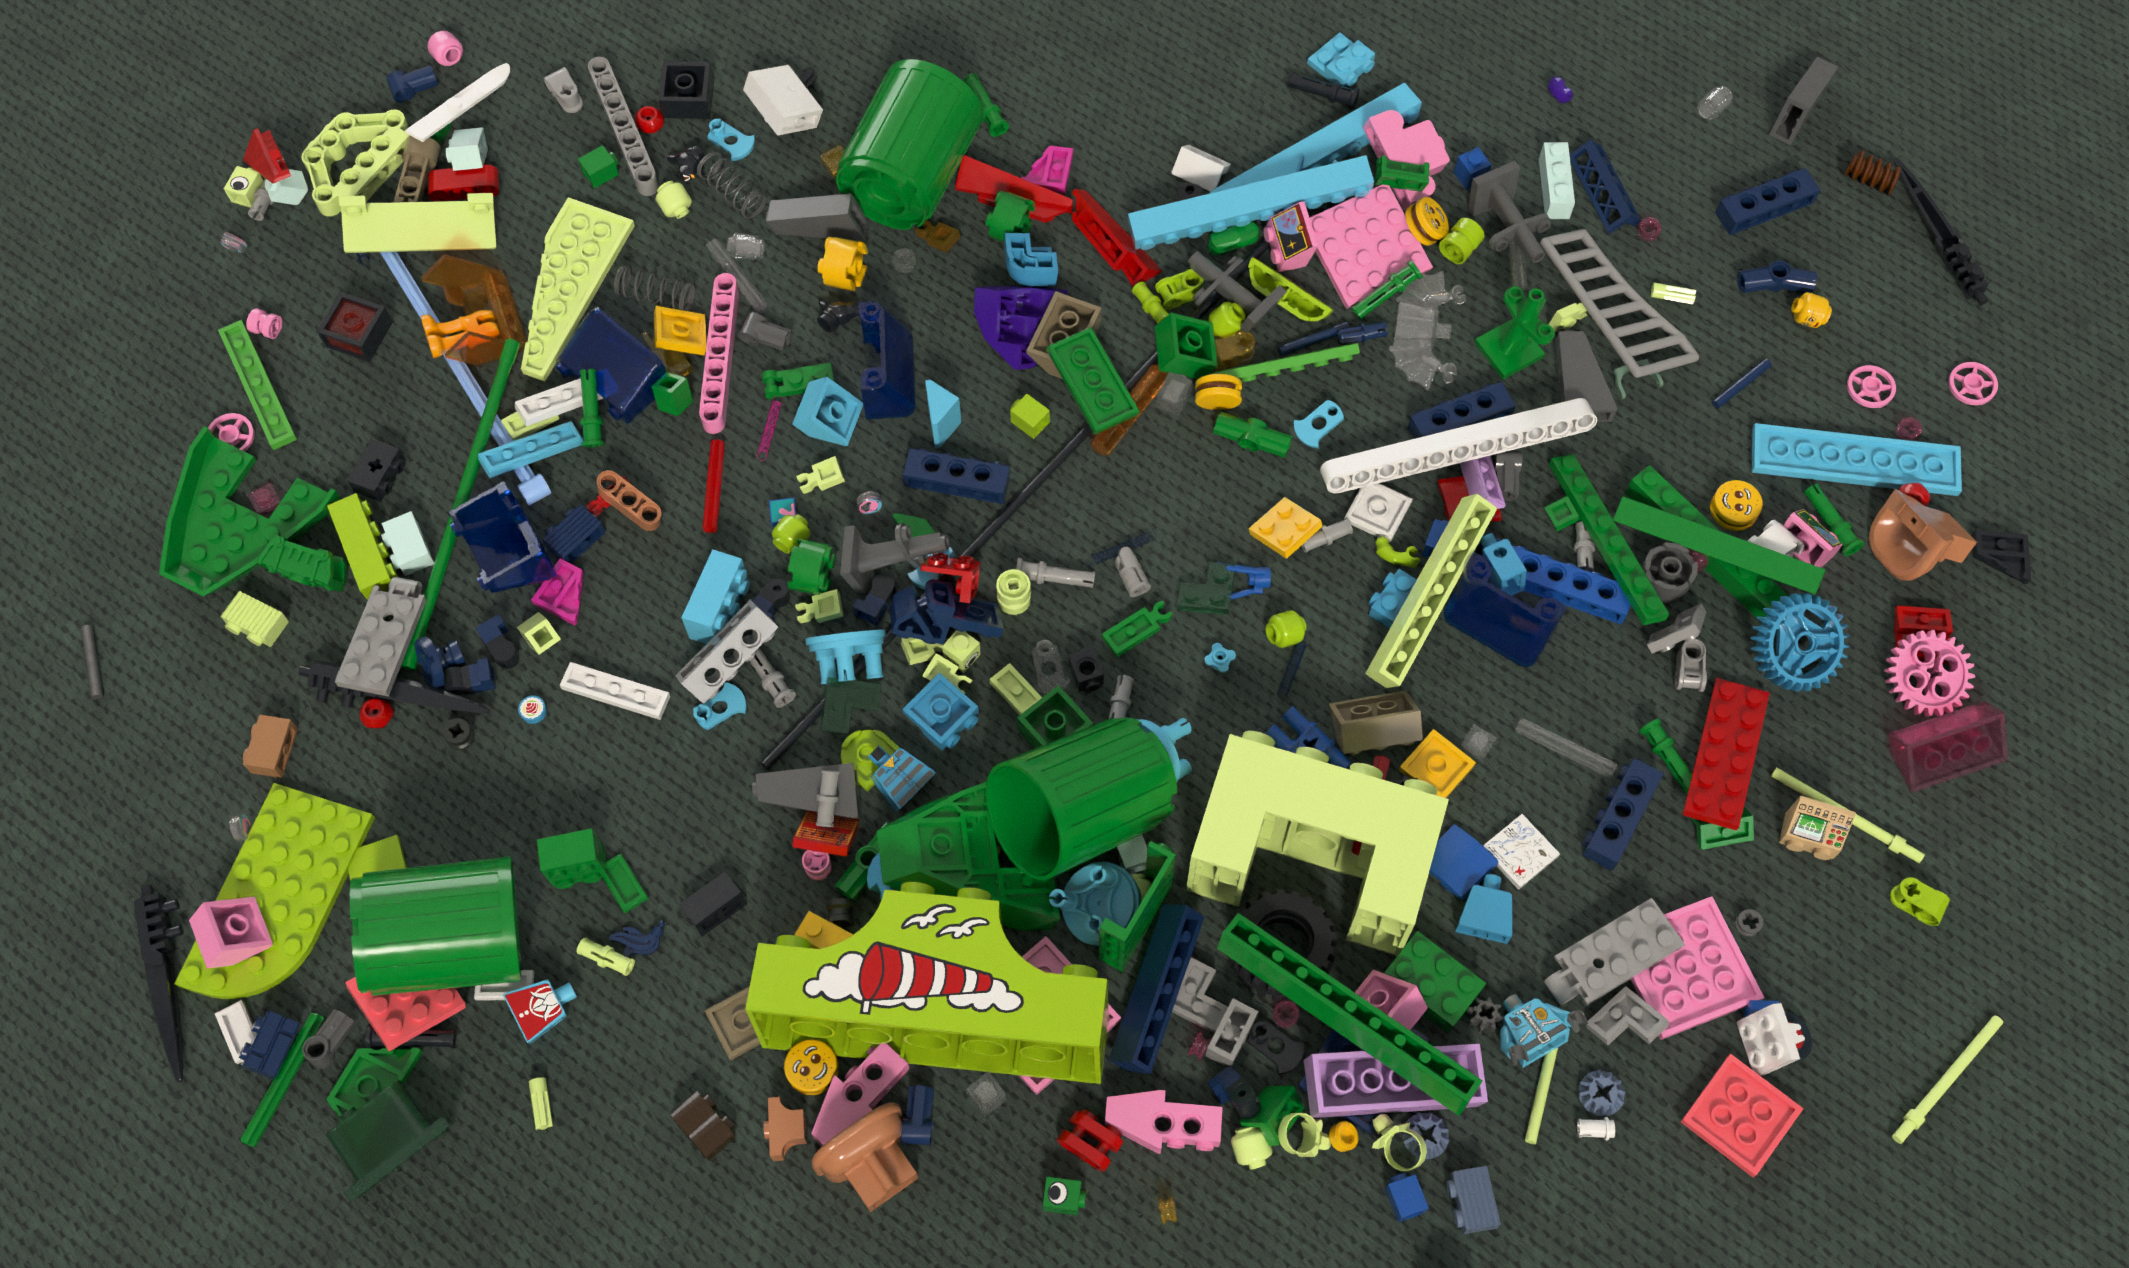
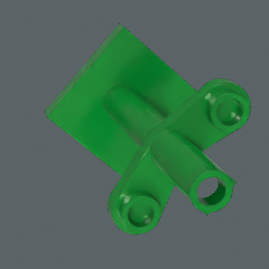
(1515, 342)

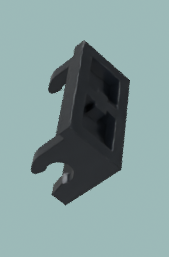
(713, 904)

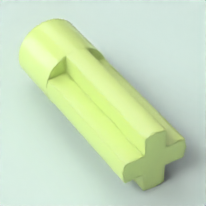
(1673, 293)
(540, 1103)

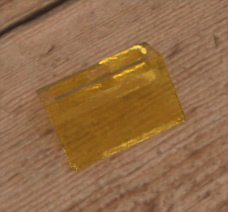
(673, 360)

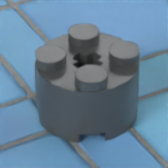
(1670, 571)

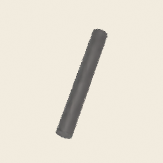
(92, 661)

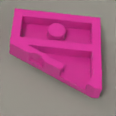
(1052, 169)

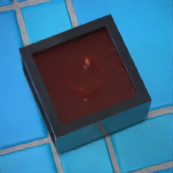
(355, 326)

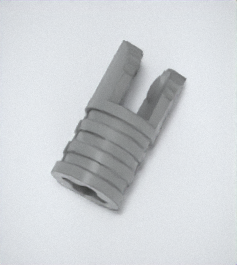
(1131, 573)

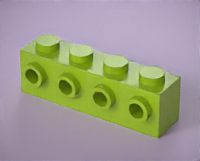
(361, 544)

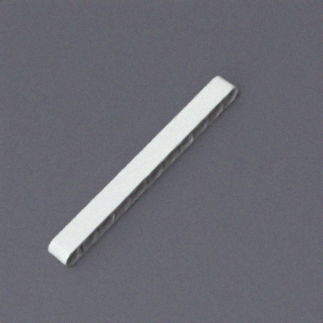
(1458, 445)

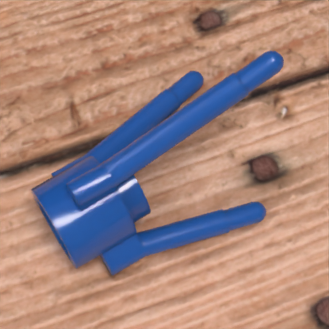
(1257, 576)

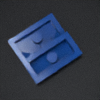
(1460, 862)

